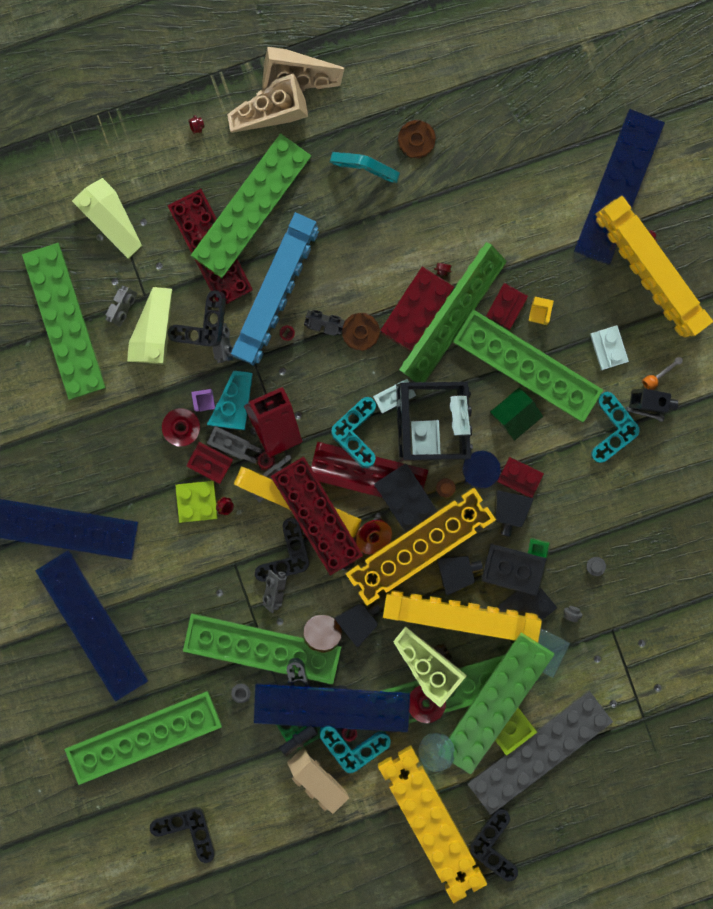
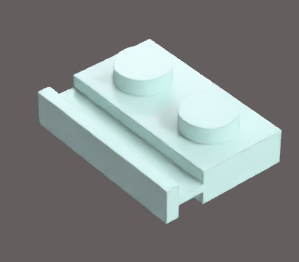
(609, 347)
(425, 437)

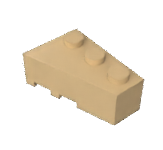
(317, 781)

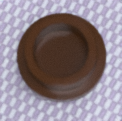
(445, 487)

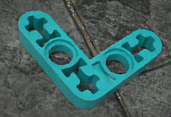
(364, 162)
(620, 425)
(349, 435)
(354, 754)

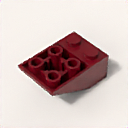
(274, 421)

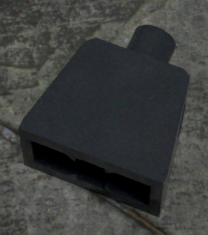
(652, 401)
(511, 510)
(457, 572)
(359, 621)

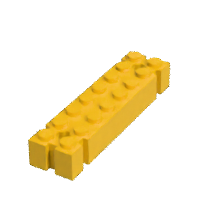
(653, 268)
(420, 546)
(460, 617)
(432, 824)

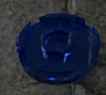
(481, 469)

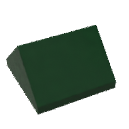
(517, 413)

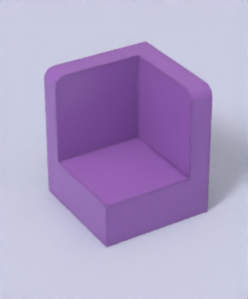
(203, 400)

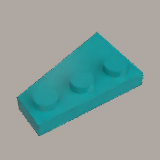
(230, 408)

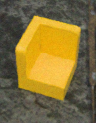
(540, 310)

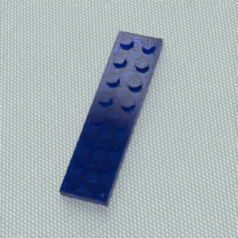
(621, 177)
(67, 529)
(92, 625)
(331, 708)

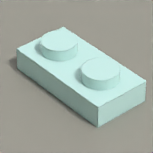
(387, 399)
(460, 415)

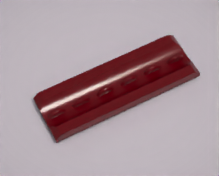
(194, 220)
(338, 468)
(316, 515)

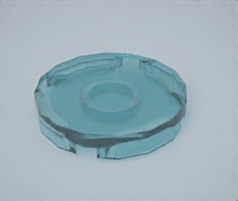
(436, 752)

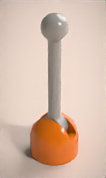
(651, 381)

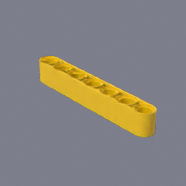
(267, 489)

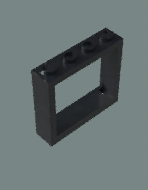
(403, 421)

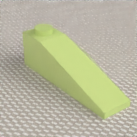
(106, 211)
(150, 335)

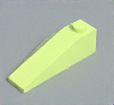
(430, 668)

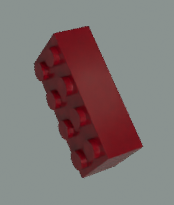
(416, 309)

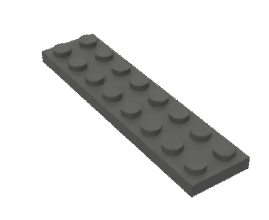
(540, 753)

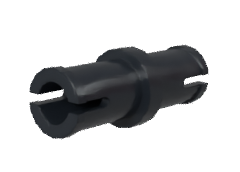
(298, 740)

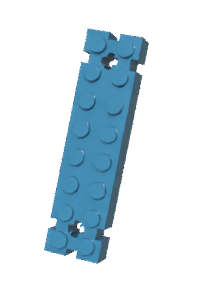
(274, 289)

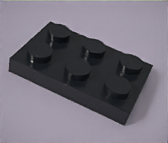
(405, 497)
(514, 569)
(528, 603)

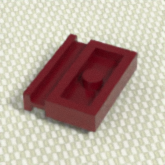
(506, 306)
(209, 463)
(520, 477)

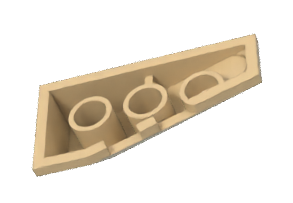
(307, 70)
(276, 105)

